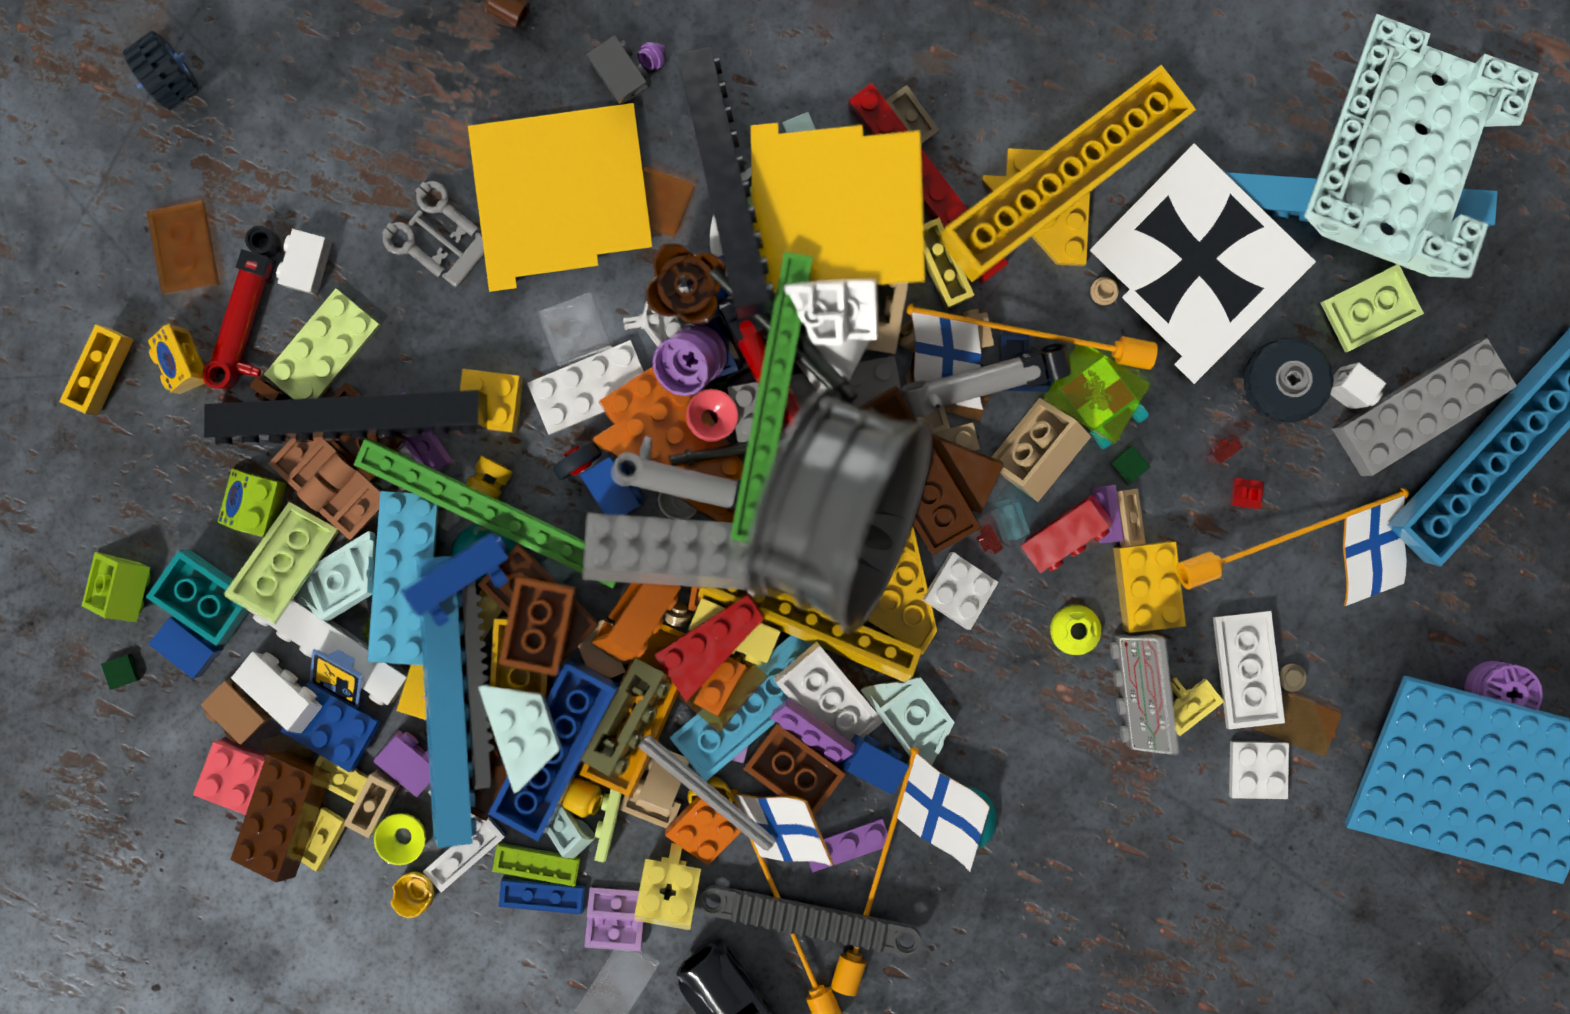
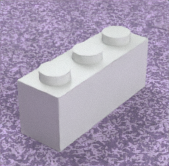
(277, 691)

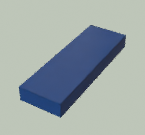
(541, 895)

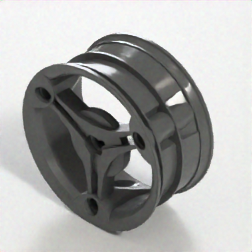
(837, 508)

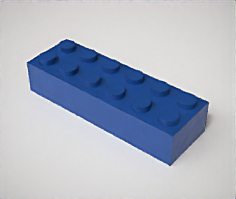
(576, 709)

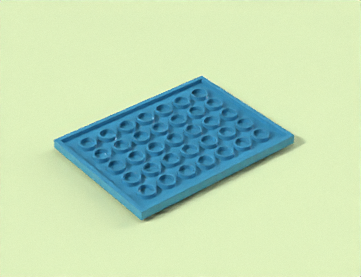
(1470, 780)

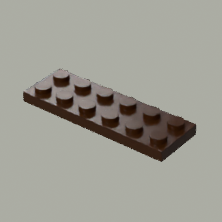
(943, 511)

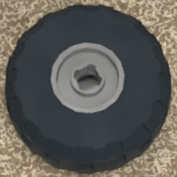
(1288, 380)

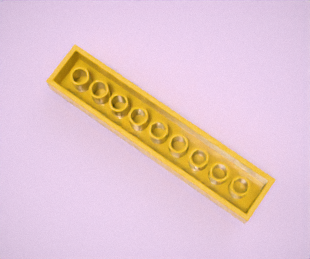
(1065, 173)

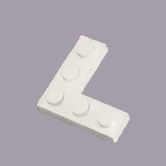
(460, 858)

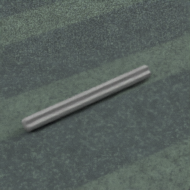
(707, 792)

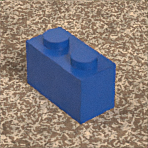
(185, 648)
(875, 764)

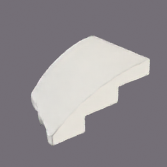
(837, 309)
(841, 357)

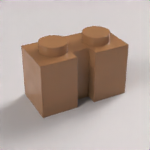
(235, 712)

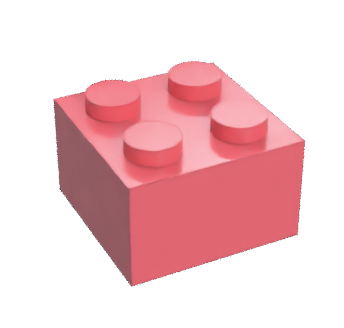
(230, 775)

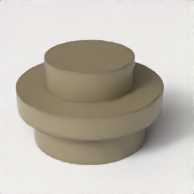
(1292, 677)

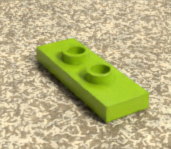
(536, 864)

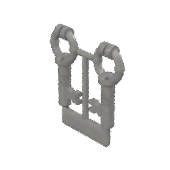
(467, 259)

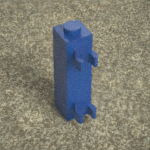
(454, 575)

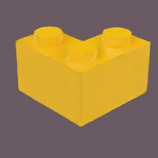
(503, 397)

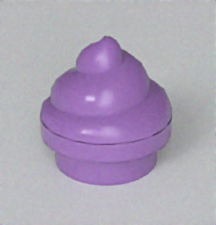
(651, 56)

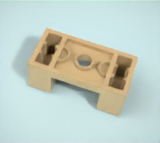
(890, 323)

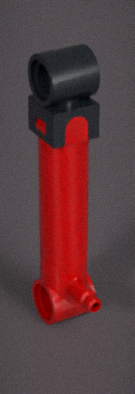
(253, 272)
(752, 342)

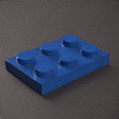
(337, 731)

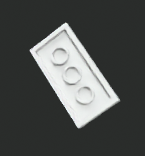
(575, 390)
(1248, 670)
(827, 694)

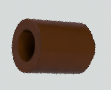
(511, 11)

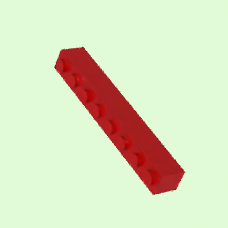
(937, 195)

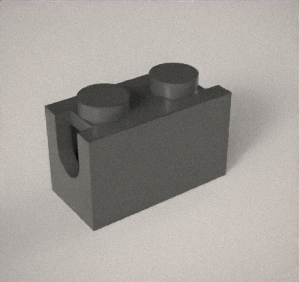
(618, 71)

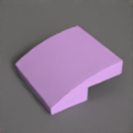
(612, 920)

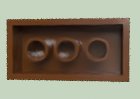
(280, 816)

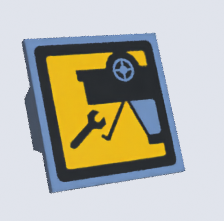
(336, 675)

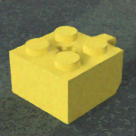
(663, 875)

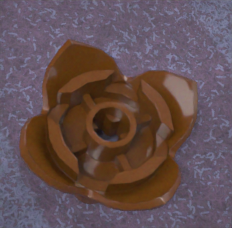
(678, 263)

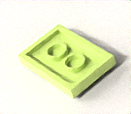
(1372, 308)

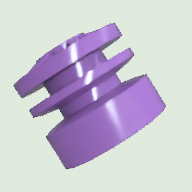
(689, 359)
(1497, 678)

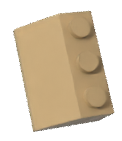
(1040, 449)

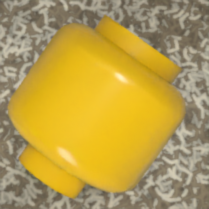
(583, 798)

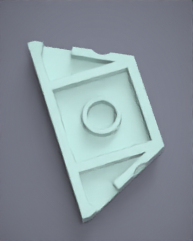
(341, 579)
(911, 715)
(521, 731)

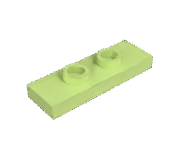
(606, 828)

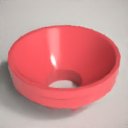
(721, 406)

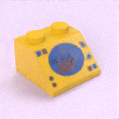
(177, 359)

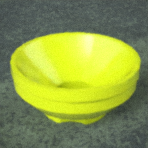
(1061, 629)
(390, 848)

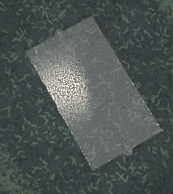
(617, 984)

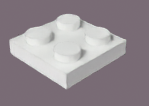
(960, 590)
(1259, 769)

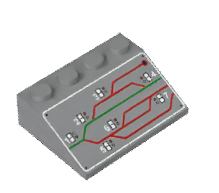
(1144, 692)

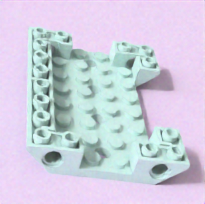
(1379, 140)

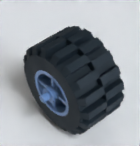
(160, 70)

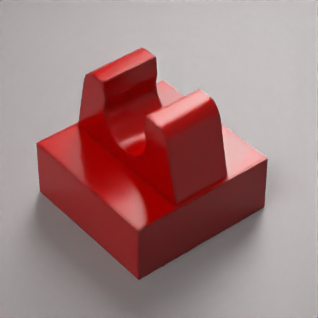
(1247, 493)

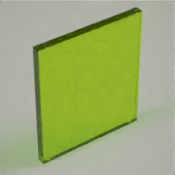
(1098, 392)

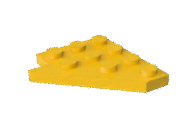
(1066, 235)
(901, 607)

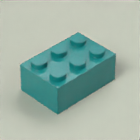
(195, 596)

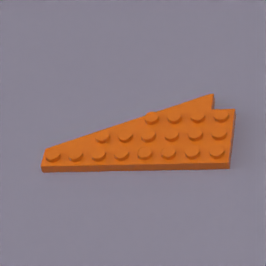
(650, 410)

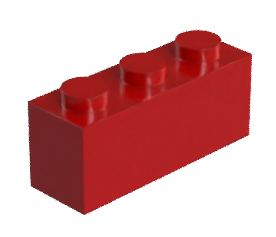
(1067, 534)

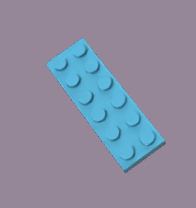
(404, 533)
(711, 750)

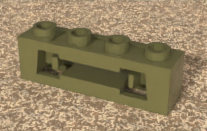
(613, 757)

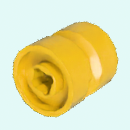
(499, 472)

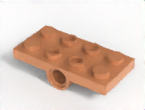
(328, 484)

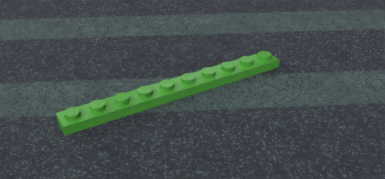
(771, 394)
(472, 504)

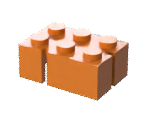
(635, 618)

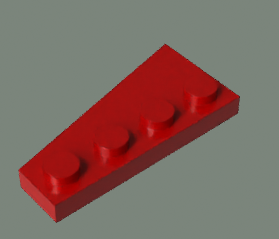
(703, 649)

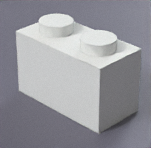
(304, 261)
(1356, 386)

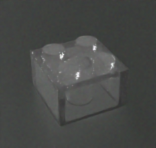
(575, 330)

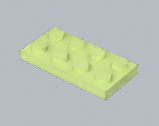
(322, 348)
(281, 563)

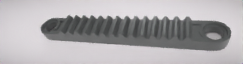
(473, 671)
(810, 920)

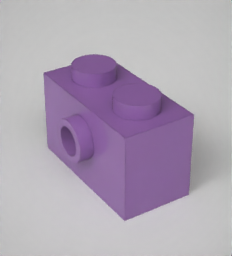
(405, 762)

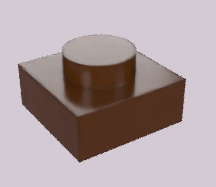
(266, 391)

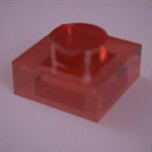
(1223, 450)
(988, 540)

